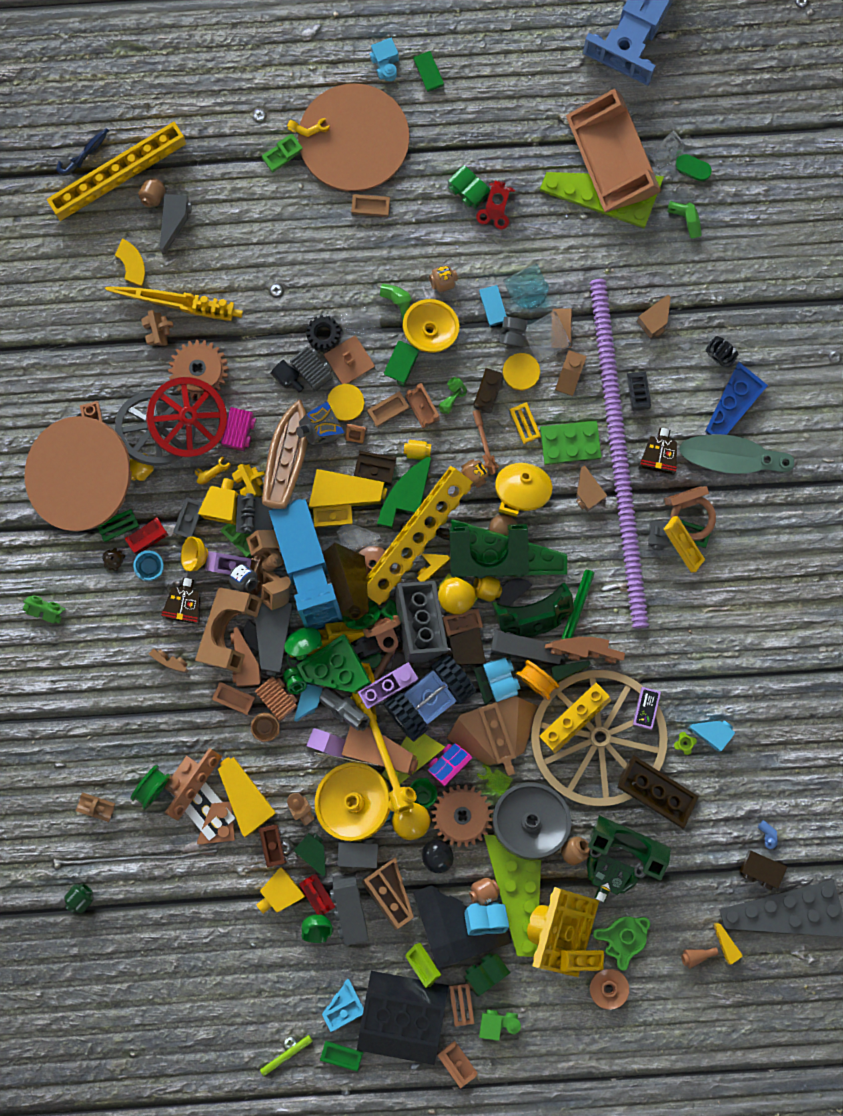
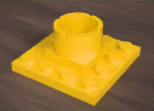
(561, 926)

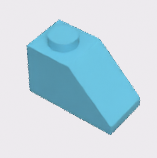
(714, 733)

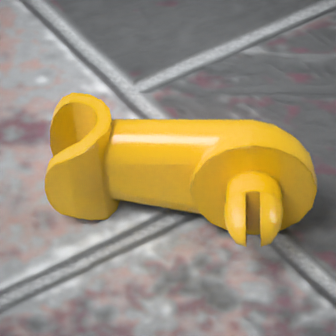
(206, 476)

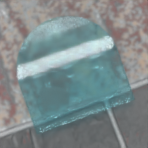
(527, 287)

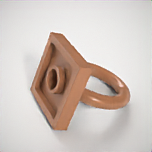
(690, 498)

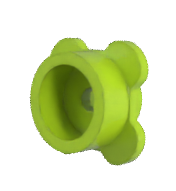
(683, 737)

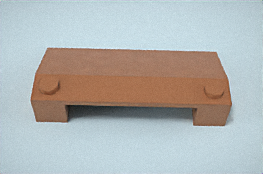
(613, 152)

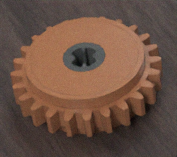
(203, 358)
(476, 815)

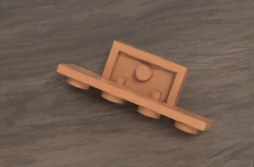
(188, 781)

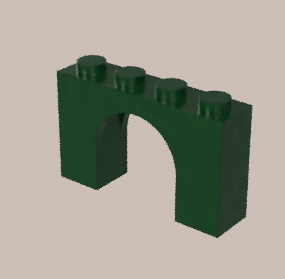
(513, 562)
(611, 834)

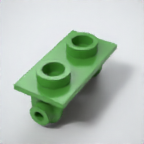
(35, 605)

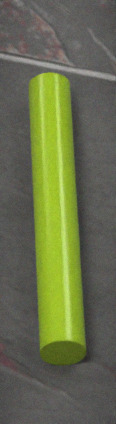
(286, 1055)

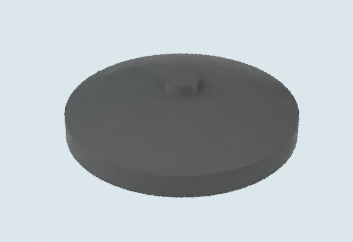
(531, 821)

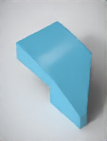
(308, 701)

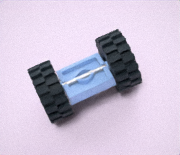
(429, 697)

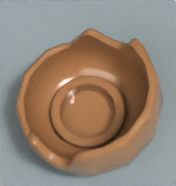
(499, 523)
(265, 727)

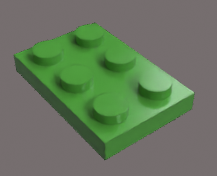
(570, 442)

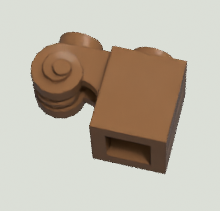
(265, 544)

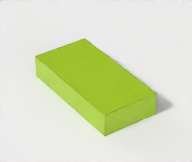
(422, 965)

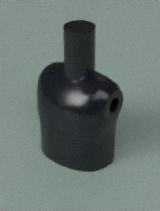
(286, 376)

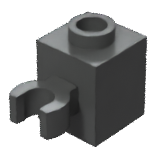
(657, 537)

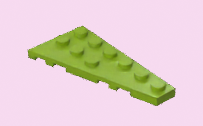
(580, 190)
(519, 891)

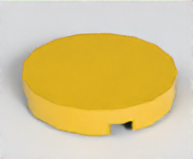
(521, 371)
(346, 402)

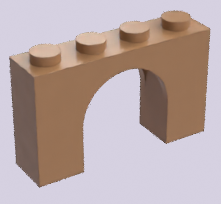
(225, 607)

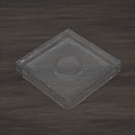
(547, 337)

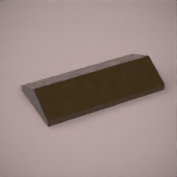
(657, 791)

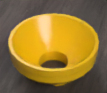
(193, 554)

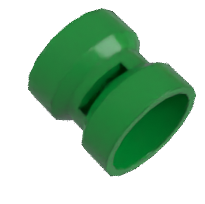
(294, 680)

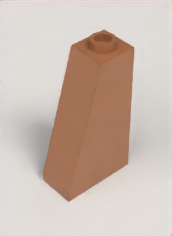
(362, 747)

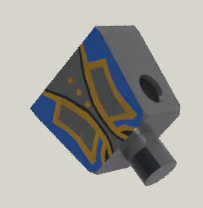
(320, 425)

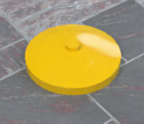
(352, 802)

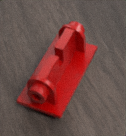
(317, 895)

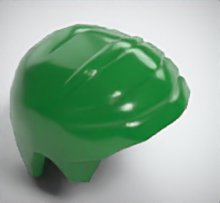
(316, 929)

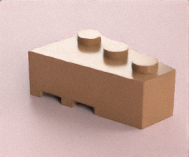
(389, 894)

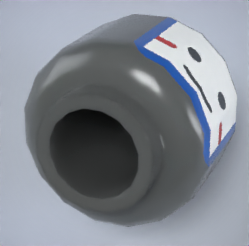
(243, 578)

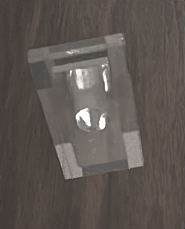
(357, 537)

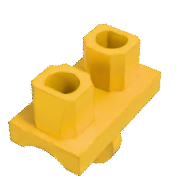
(252, 479)

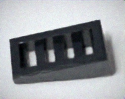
(639, 405)

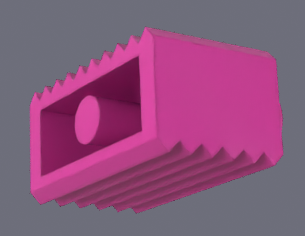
(238, 429)

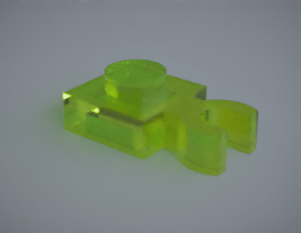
(497, 781)

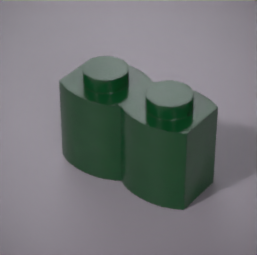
(486, 974)

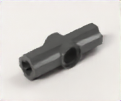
(344, 709)

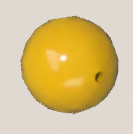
(456, 596)
(411, 824)

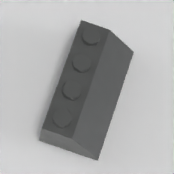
(420, 621)

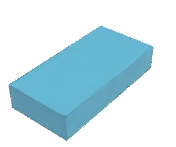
(492, 305)

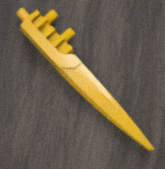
(185, 302)

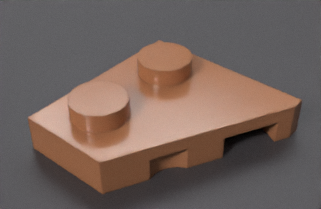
(225, 833)

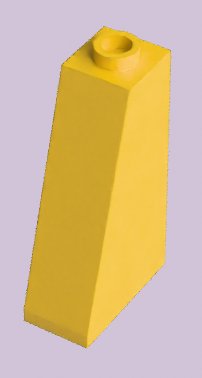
(342, 489)
(245, 798)

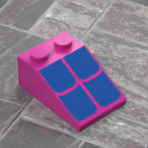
(449, 764)

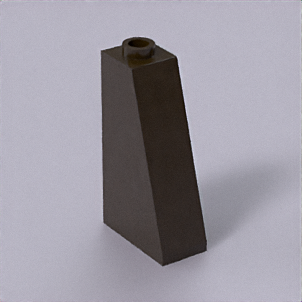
(348, 579)

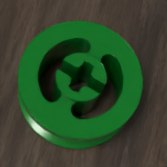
(150, 787)

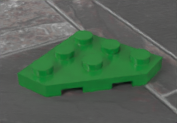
(335, 667)

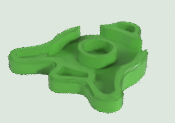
(625, 938)

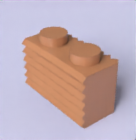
(276, 698)

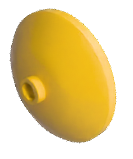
(434, 316)
(523, 486)

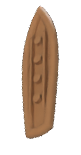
(284, 459)

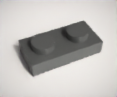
(188, 518)

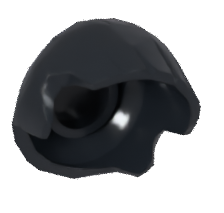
(437, 856)

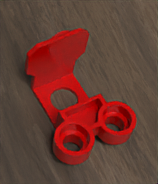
(493, 210)

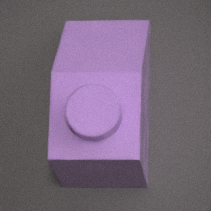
(224, 563)

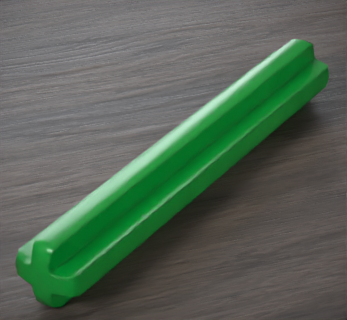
(578, 604)

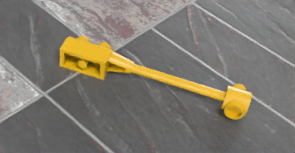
(401, 797)

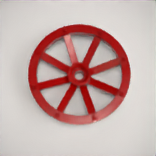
(183, 421)

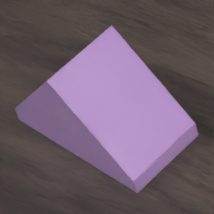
(326, 743)

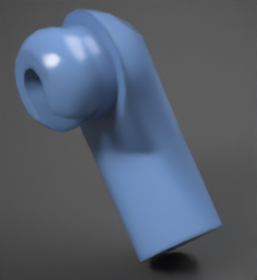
(771, 836)

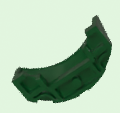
(536, 617)

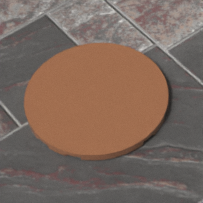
(364, 138)
(77, 473)

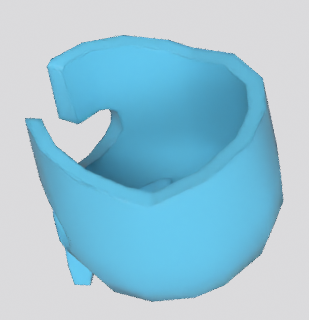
(148, 565)

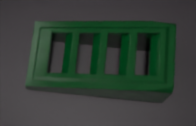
(563, 671)

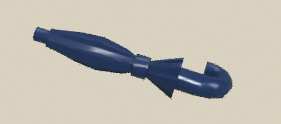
(77, 162)

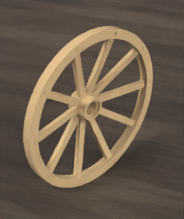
(541, 763)

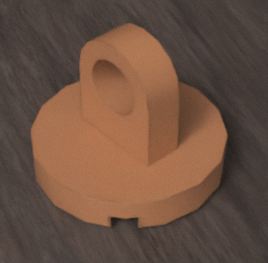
(383, 629)

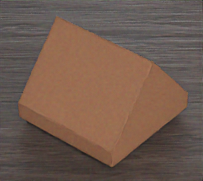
(355, 433)

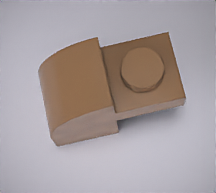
(275, 590)

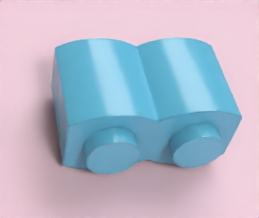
(501, 679)
(486, 919)

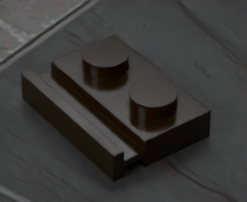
(375, 467)

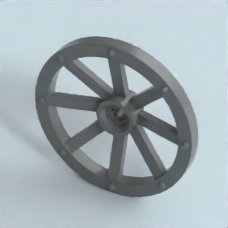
(133, 452)

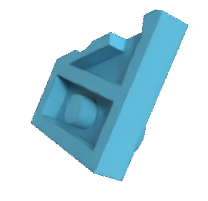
(343, 1008)

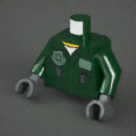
(611, 875)

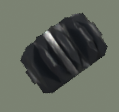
(722, 351)

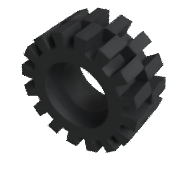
(323, 344)

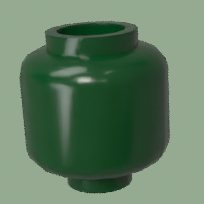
(78, 898)

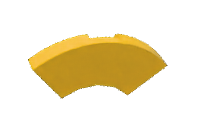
(133, 263)

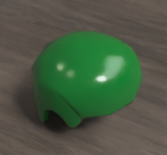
(425, 792)

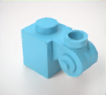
(384, 54)

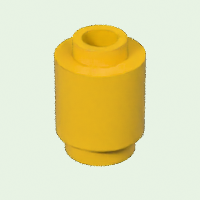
(417, 449)

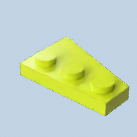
(423, 748)

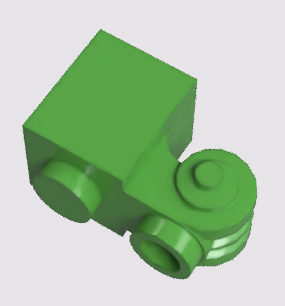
(493, 1023)

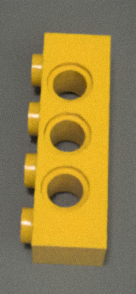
(575, 718)

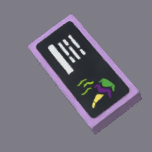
(646, 708)

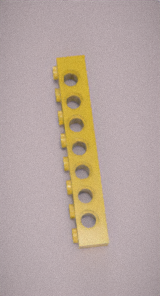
(116, 171)
(416, 524)

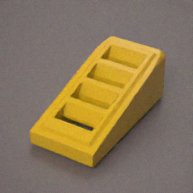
(728, 947)

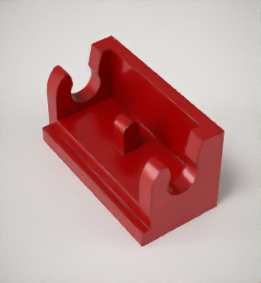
(146, 536)

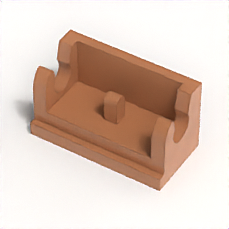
(422, 406)
(457, 1064)

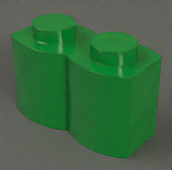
(469, 187)

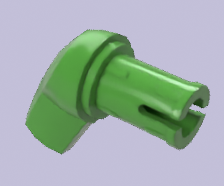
(691, 217)
(397, 295)

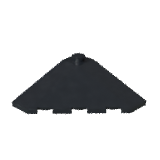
(447, 928)

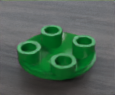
(365, 621)
(303, 642)

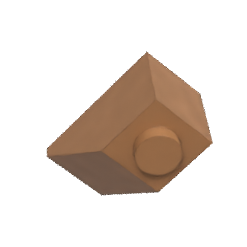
(655, 318)
(570, 373)
(589, 491)

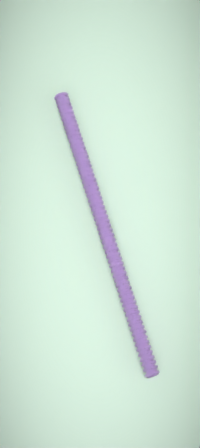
(618, 453)

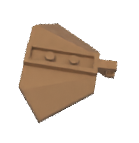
(495, 731)

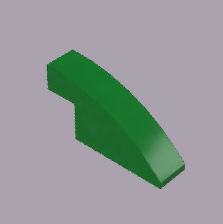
(406, 494)

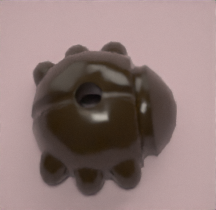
(116, 562)

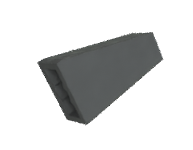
(272, 633)
(523, 648)

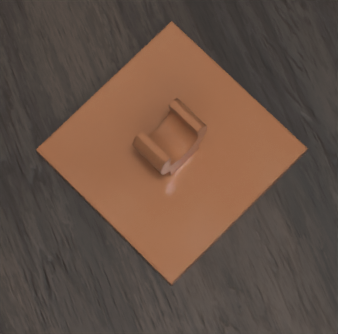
(349, 360)

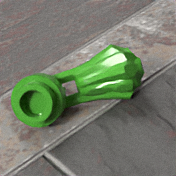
(454, 386)

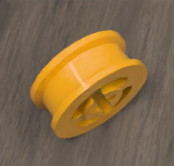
(537, 680)

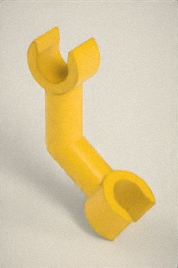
(295, 127)

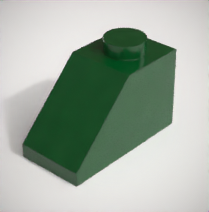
(313, 852)

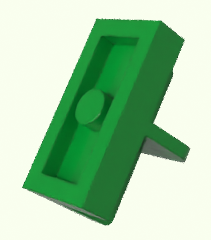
(401, 362)

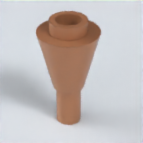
(694, 957)

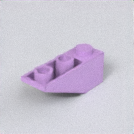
(388, 685)

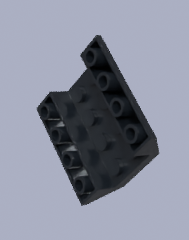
(402, 1018)

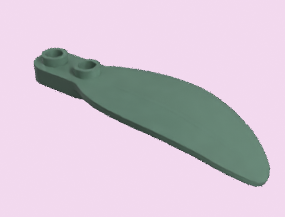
(732, 454)

